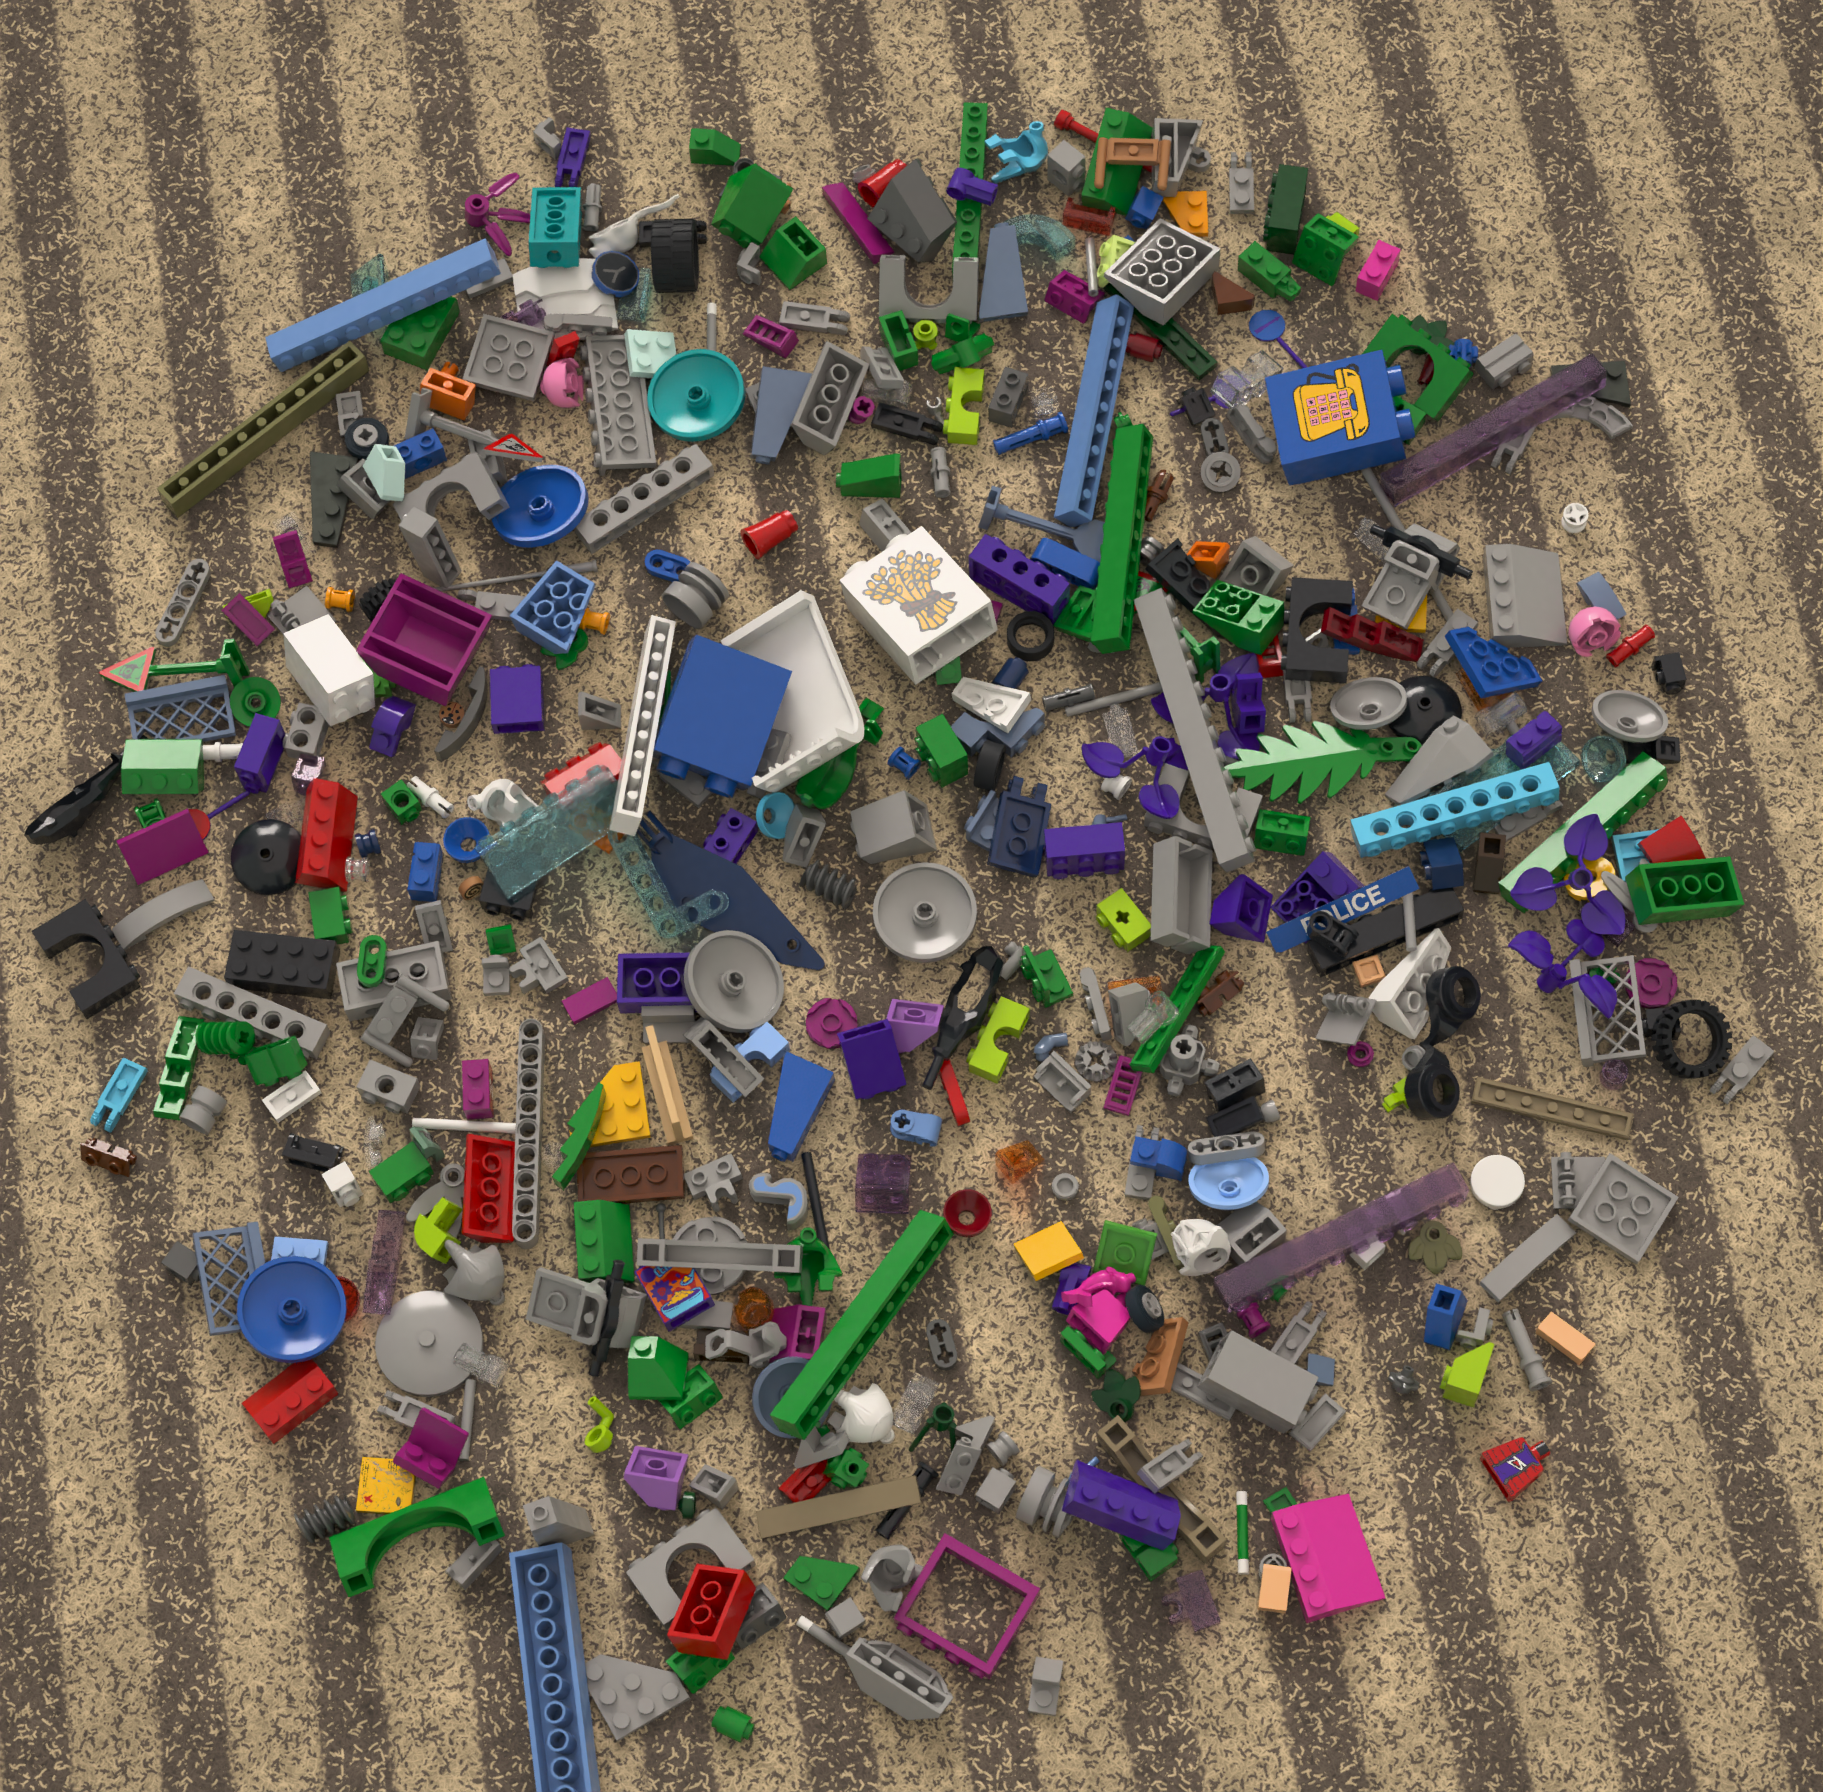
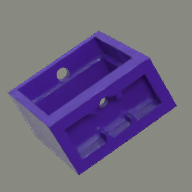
(260, 753)

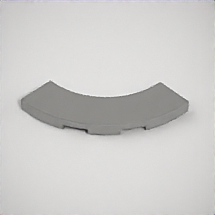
(1599, 414)

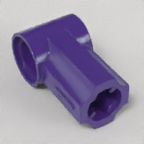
(966, 185)
(1070, 1278)

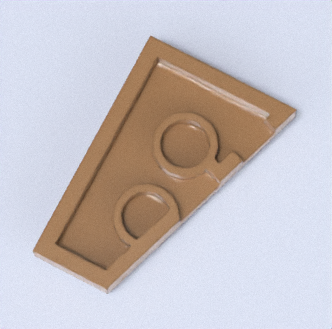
(1162, 1358)

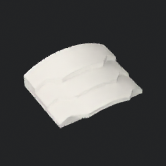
(564, 293)

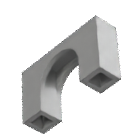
(960, 302)
(469, 475)
(1182, 826)
(708, 1533)

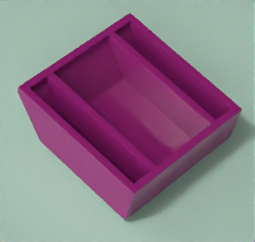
(423, 639)

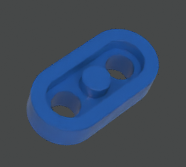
(670, 564)

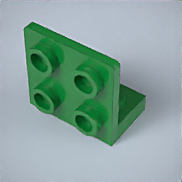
(1323, 248)
(1046, 976)

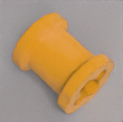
(340, 599)
(595, 621)

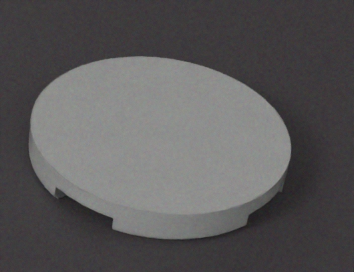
(716, 1230)

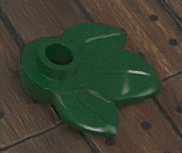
(1436, 329)
(1116, 1392)

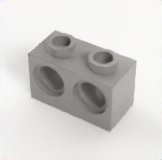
(312, 733)

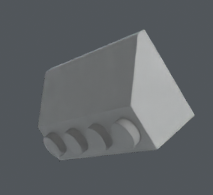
(828, 398)

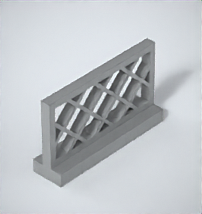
(1585, 1017)

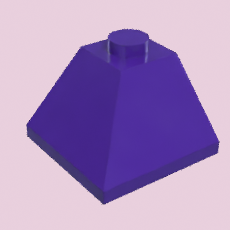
(1242, 910)

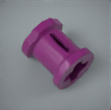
(865, 405)
(1254, 1320)

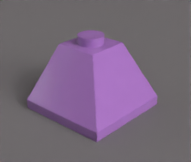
(913, 1022)
(657, 1476)

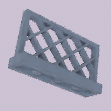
(181, 695)
(252, 1257)

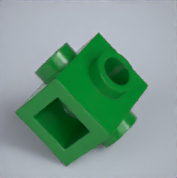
(840, 1473)

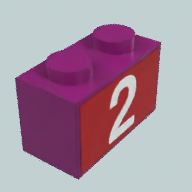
(477, 1089)

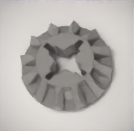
(1231, 467)
(1096, 1072)

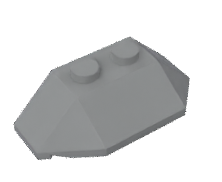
(898, 1679)

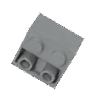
(1252, 1232)

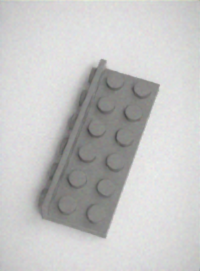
(617, 406)

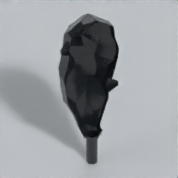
(75, 808)
(958, 1024)

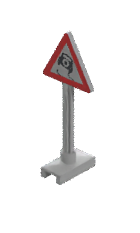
(420, 417)

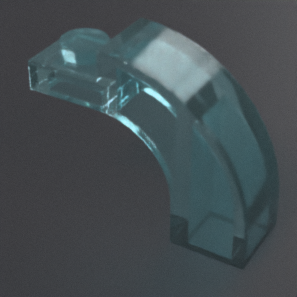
(1045, 233)

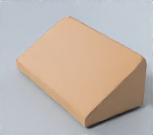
(1565, 1338)

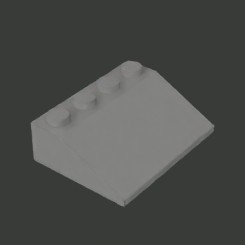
(1163, 270)
(1524, 596)

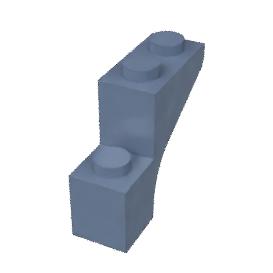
(973, 732)

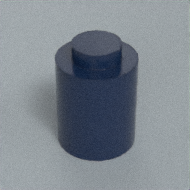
(1011, 673)

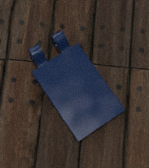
(1019, 829)

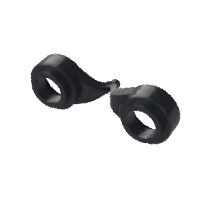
(1445, 1020)

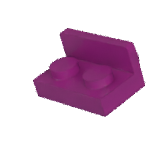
(1072, 296)

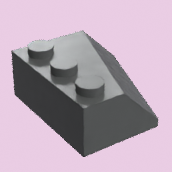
(913, 214)

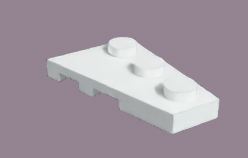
(991, 702)

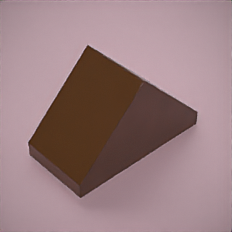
(1230, 296)

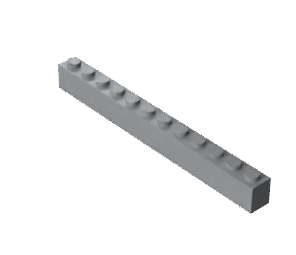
(1194, 730)

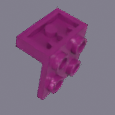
(432, 1448)

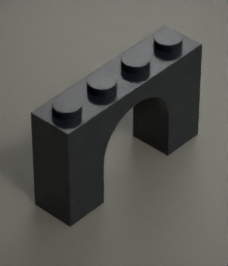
(1303, 659)
(83, 925)

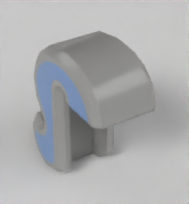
(783, 1192)

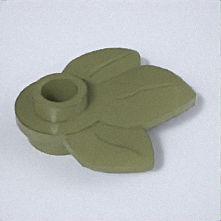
(1434, 1251)

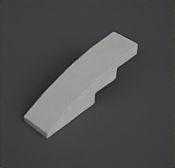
(1527, 1258)

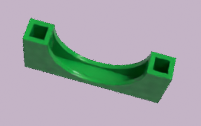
(362, 1547)

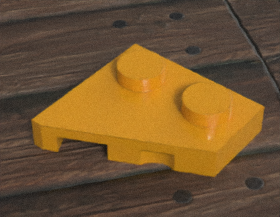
(1189, 211)

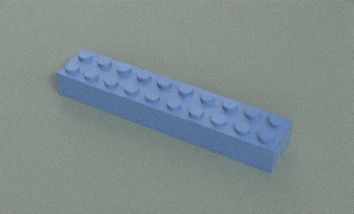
(554, 1670)

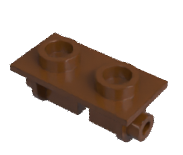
(1225, 985)
(97, 1153)

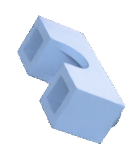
(763, 1044)

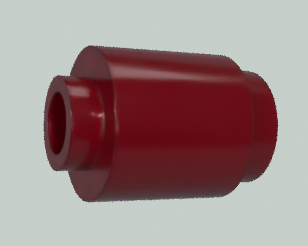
(1143, 347)

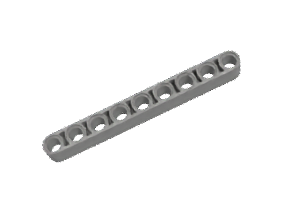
(533, 1144)

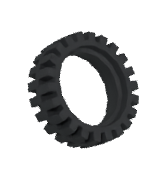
(1719, 1039)

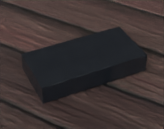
(1236, 1118)

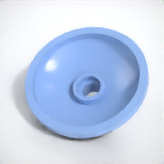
(1229, 1183)

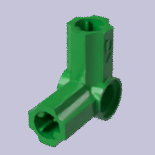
(962, 353)

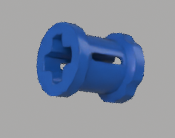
(896, 760)

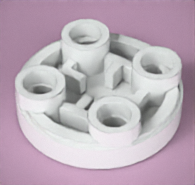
(1497, 1181)

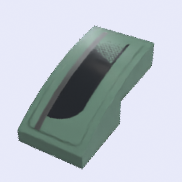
(426, 1143)

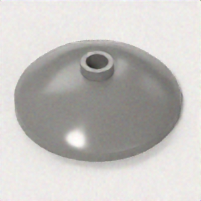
(1368, 703)
(1629, 716)

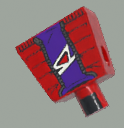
(1515, 1465)

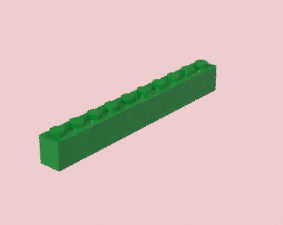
(1122, 539)
(861, 1325)

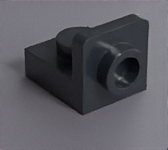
(1196, 405)

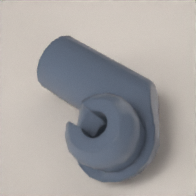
(1047, 1043)

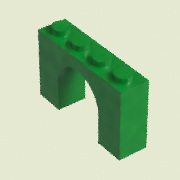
(1449, 374)

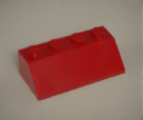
(326, 835)

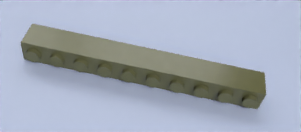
(263, 429)

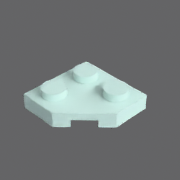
(648, 351)

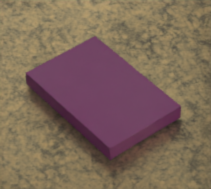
(162, 846)

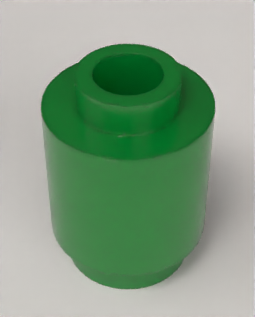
(733, 1723)

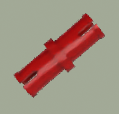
(1630, 645)

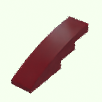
(1371, 636)

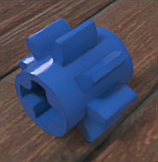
(1464, 349)

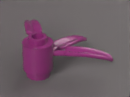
(478, 212)

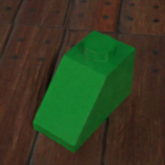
(713, 148)

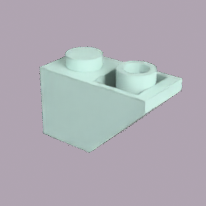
(386, 471)

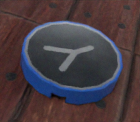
(615, 273)

